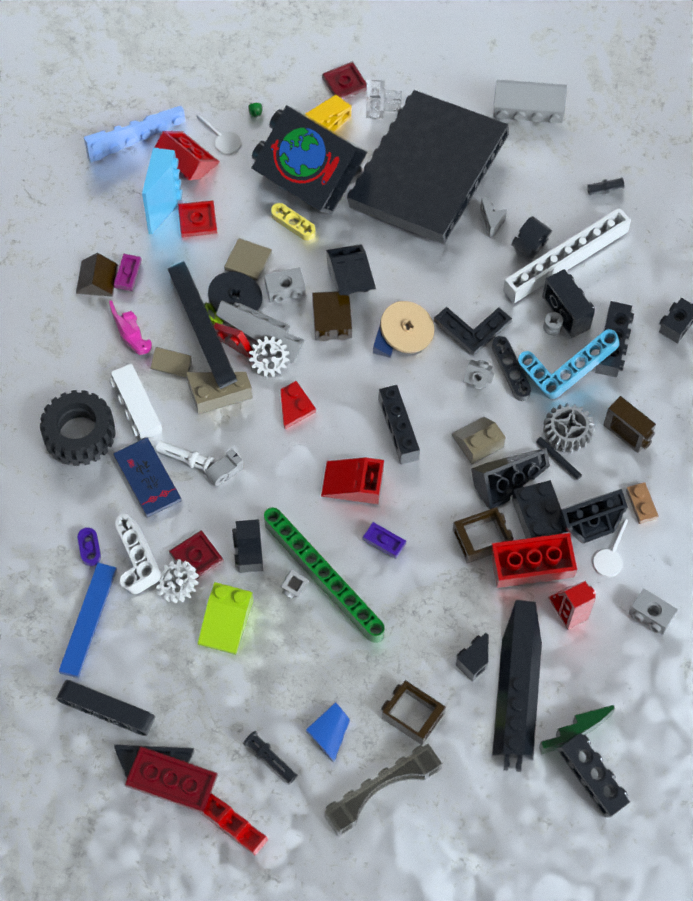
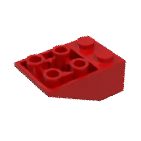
(354, 479)

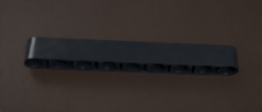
(202, 325)

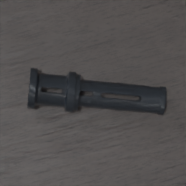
(265, 748)

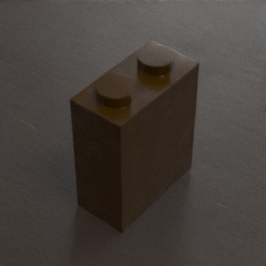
(331, 316)

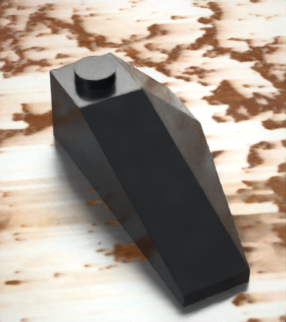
(500, 477)

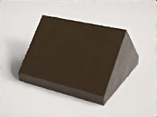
(97, 276)

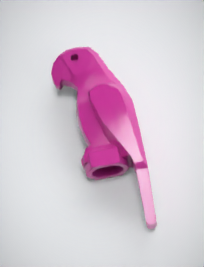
(130, 331)

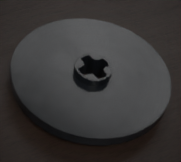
(238, 284)

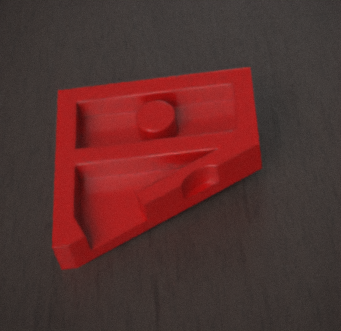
(234, 338)
(295, 404)

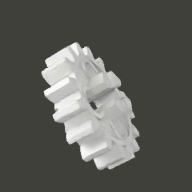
(263, 365)
(173, 592)

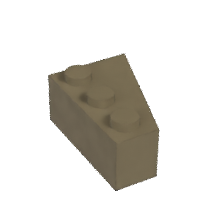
(210, 397)

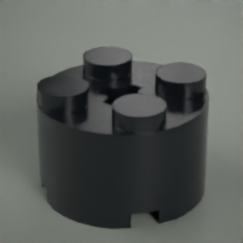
(531, 237)

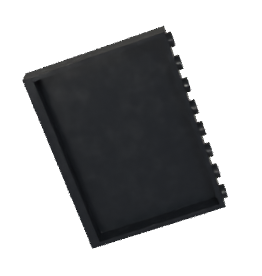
(428, 166)

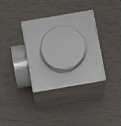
(293, 584)

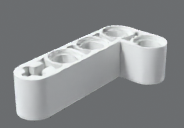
(135, 550)

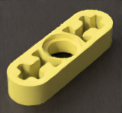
(290, 214)

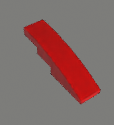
(234, 825)

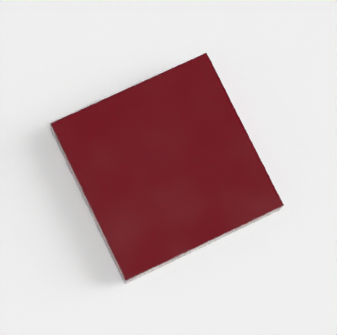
(345, 81)
(197, 552)

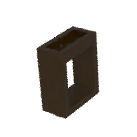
(629, 424)
(464, 542)
(437, 708)

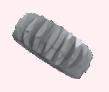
(555, 424)

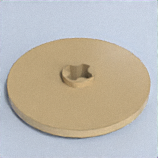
(395, 332)

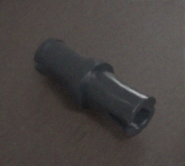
(605, 186)

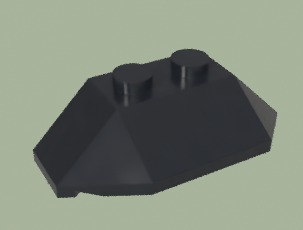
(594, 516)

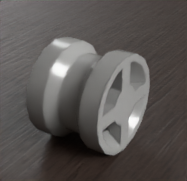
(553, 328)

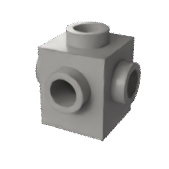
(479, 374)

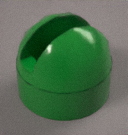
(255, 109)

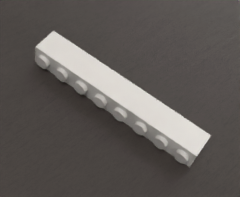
(566, 255)

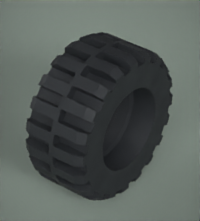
(75, 406)

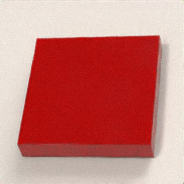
(197, 218)

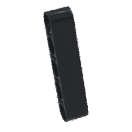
(105, 707)

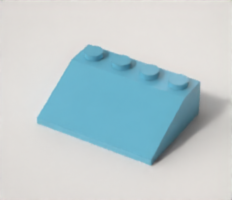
(161, 187)

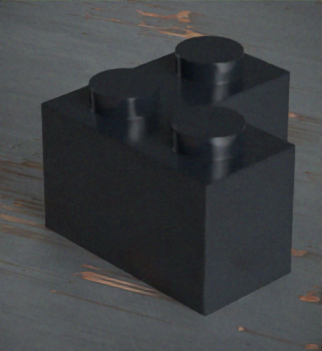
(248, 541)

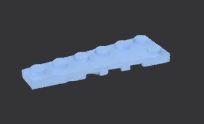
(103, 144)

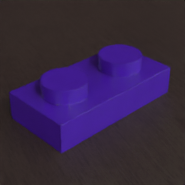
(384, 540)

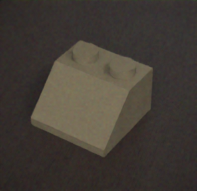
(479, 439)

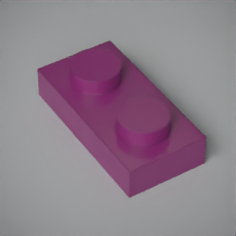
(127, 272)

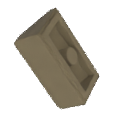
(171, 362)

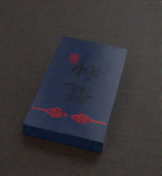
(147, 477)

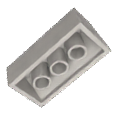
(529, 101)

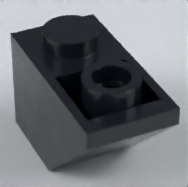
(475, 658)

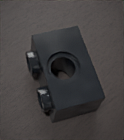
(673, 328)

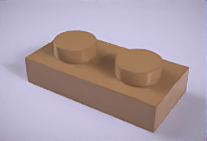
(642, 503)

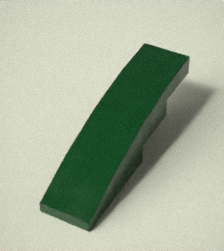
(582, 723)

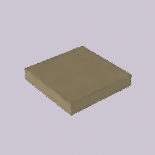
(248, 259)

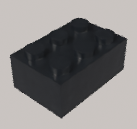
(569, 301)
(538, 510)

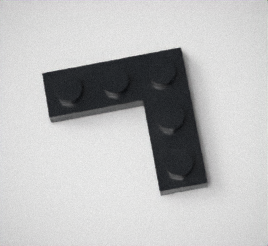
(472, 339)

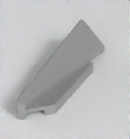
(260, 325)

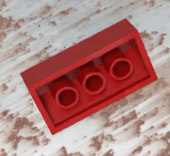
(533, 560)

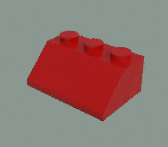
(192, 158)

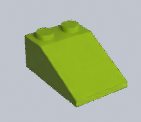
(225, 618)

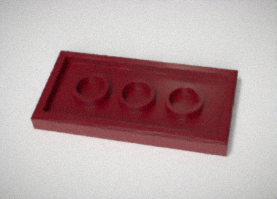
(171, 780)

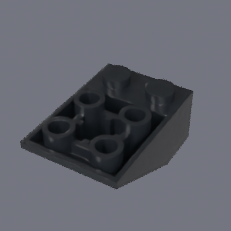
(350, 269)

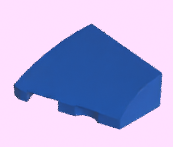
(329, 730)

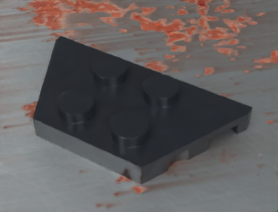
(127, 754)

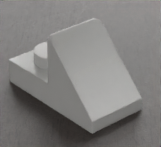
(492, 218)

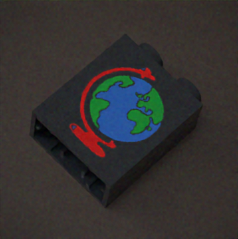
(307, 159)

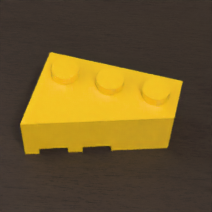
(331, 113)

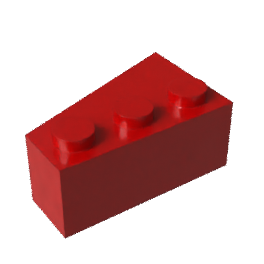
(574, 603)

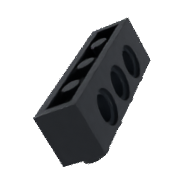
(621, 314)
(399, 424)
(582, 770)

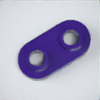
(90, 547)

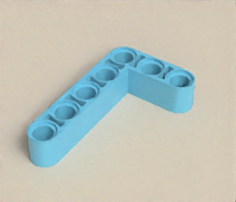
(570, 366)

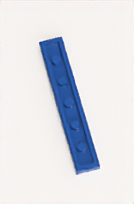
(87, 620)

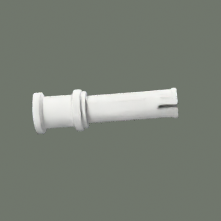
(193, 458)

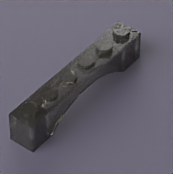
(418, 766)

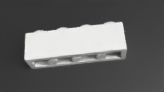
(136, 402)

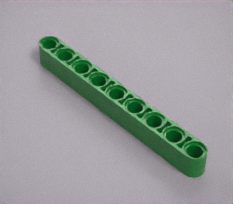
(325, 583)

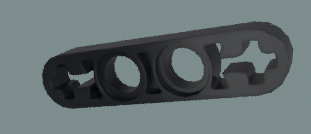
(514, 367)

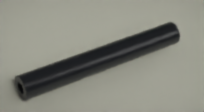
(560, 459)

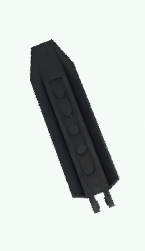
(518, 686)

